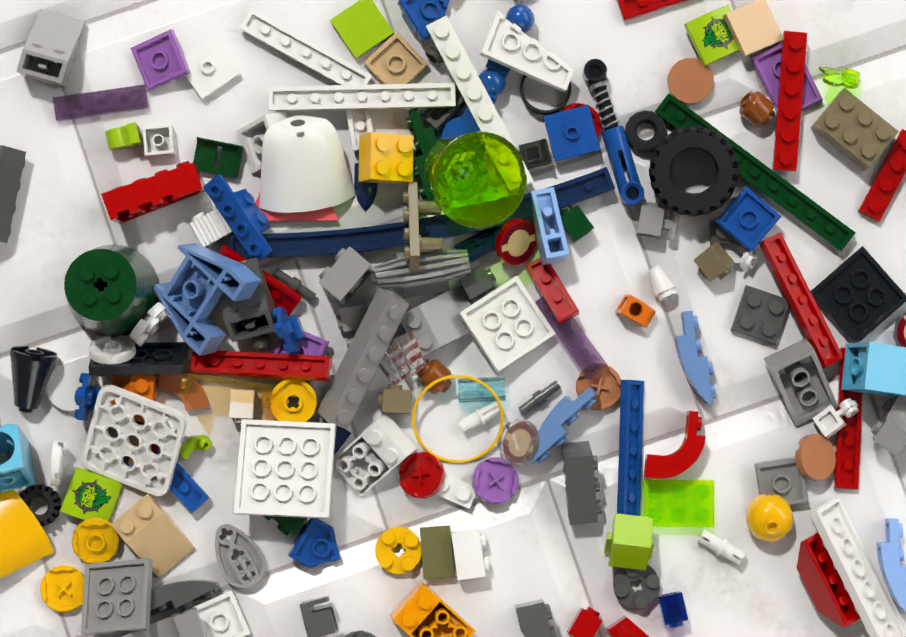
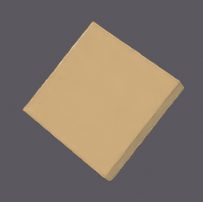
(753, 27)
(396, 62)

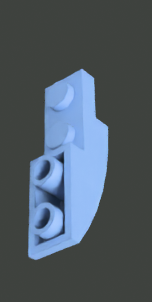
(889, 559)

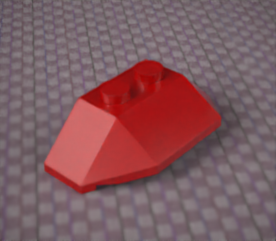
(824, 582)

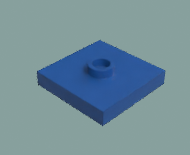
(571, 133)
(748, 219)

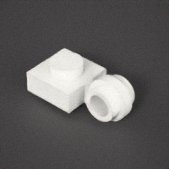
(830, 420)

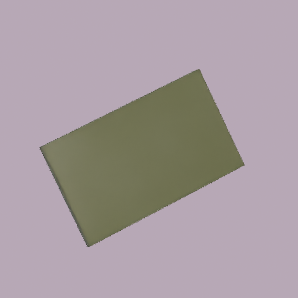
(436, 552)

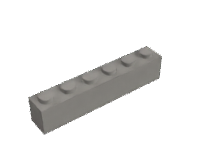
(363, 357)

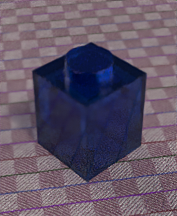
(672, 609)

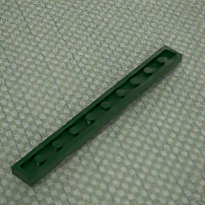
(765, 179)

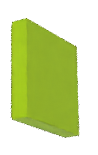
(362, 27)

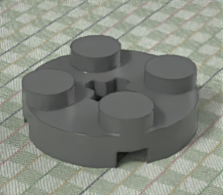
(640, 598)

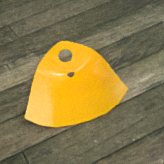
(20, 535)

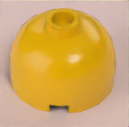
(769, 517)

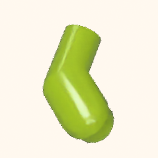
(195, 442)

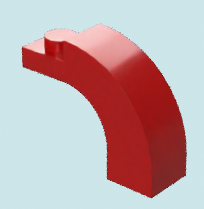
(683, 458)

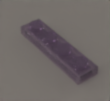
(100, 103)
(575, 342)

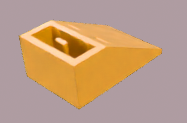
(428, 615)

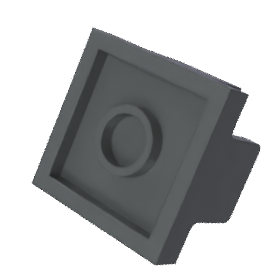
(320, 621)

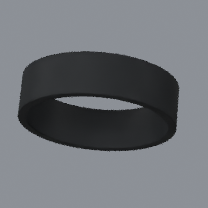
(539, 111)

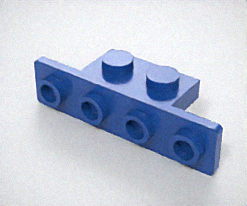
(241, 216)

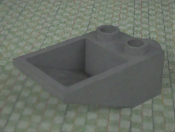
(252, 309)

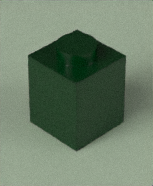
(575, 223)

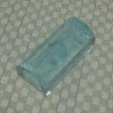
(474, 392)

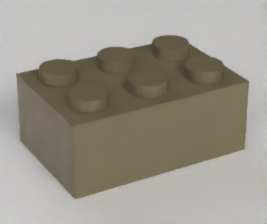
(854, 129)

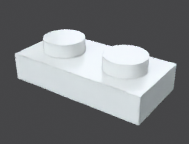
(359, 123)
(457, 491)

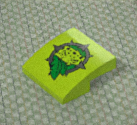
(712, 36)
(91, 495)

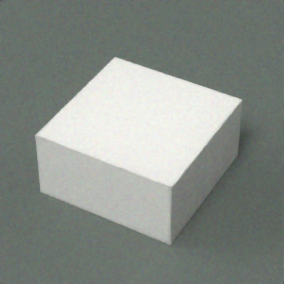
(158, 140)

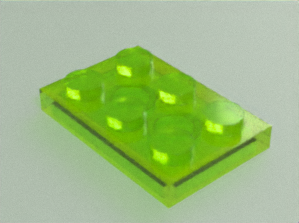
(679, 502)

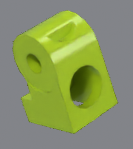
(124, 137)

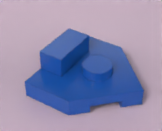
(422, 13)
(288, 329)
(85, 396)
(315, 544)

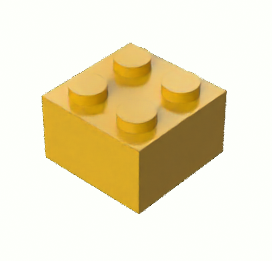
(385, 158)

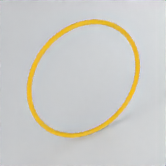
(465, 377)

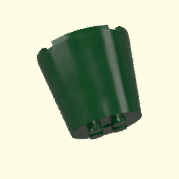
(125, 298)

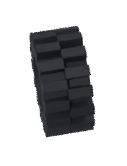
(51, 497)

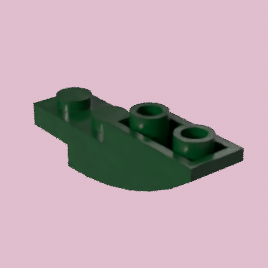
(425, 141)

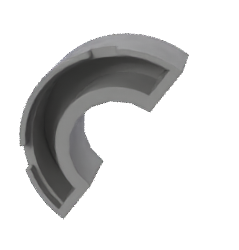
(891, 429)
(177, 625)

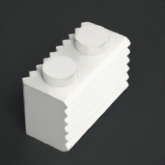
(209, 227)

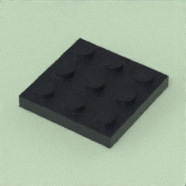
(858, 295)

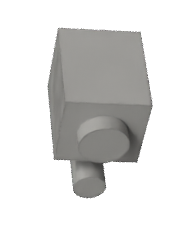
(651, 221)
(351, 318)

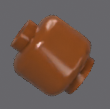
(756, 108)
(433, 371)

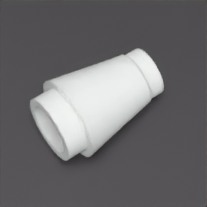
(661, 284)

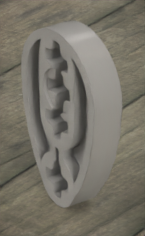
(252, 553)

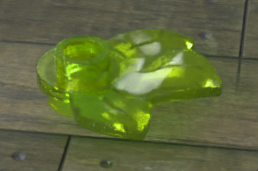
(848, 77)

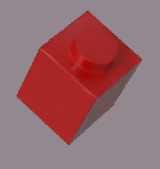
(585, 623)

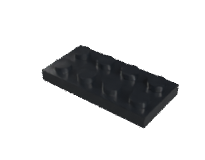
(149, 360)

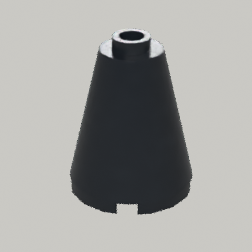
(30, 375)

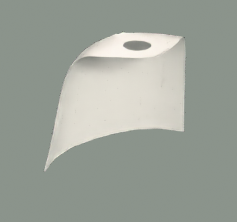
(304, 170)

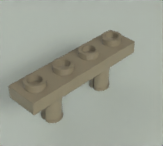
(411, 216)

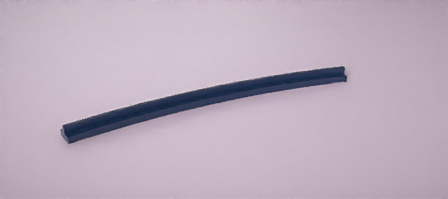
(392, 234)

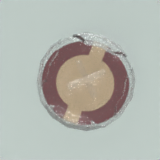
(518, 442)

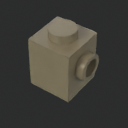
(714, 262)
(395, 400)

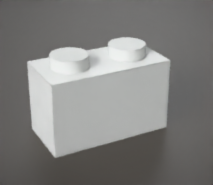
(469, 555)

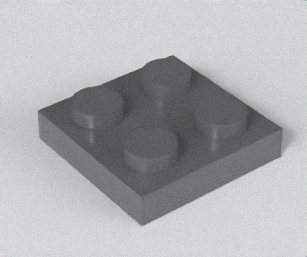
(760, 314)

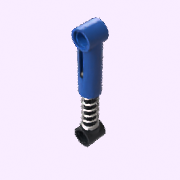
(613, 135)

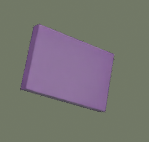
(768, 69)

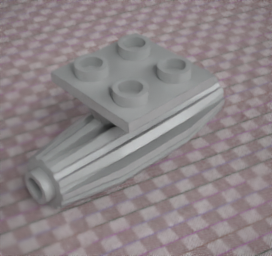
(432, 277)

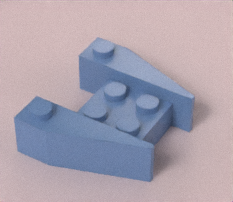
(196, 290)

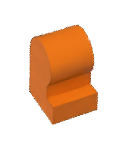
(635, 310)

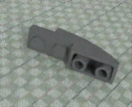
(181, 593)

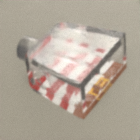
(403, 361)

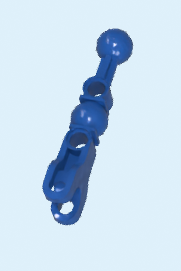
(493, 76)

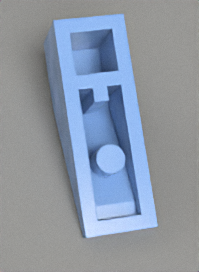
(549, 227)

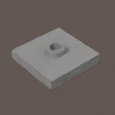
(782, 479)

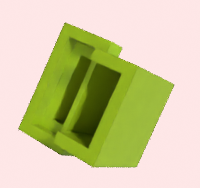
(630, 542)

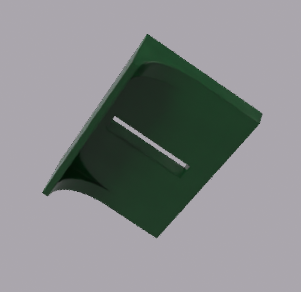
(229, 159)

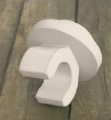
(748, 259)

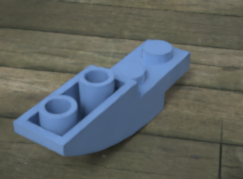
(695, 368)
(553, 431)

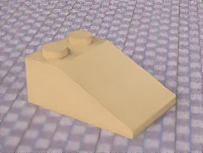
(153, 534)

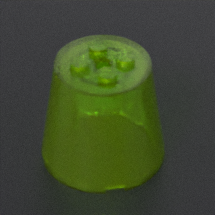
(491, 180)

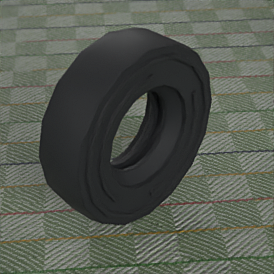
(645, 117)

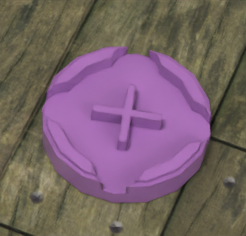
(494, 480)

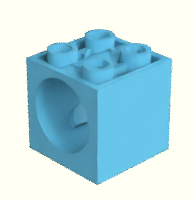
(874, 369)
(19, 468)

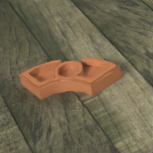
(197, 397)

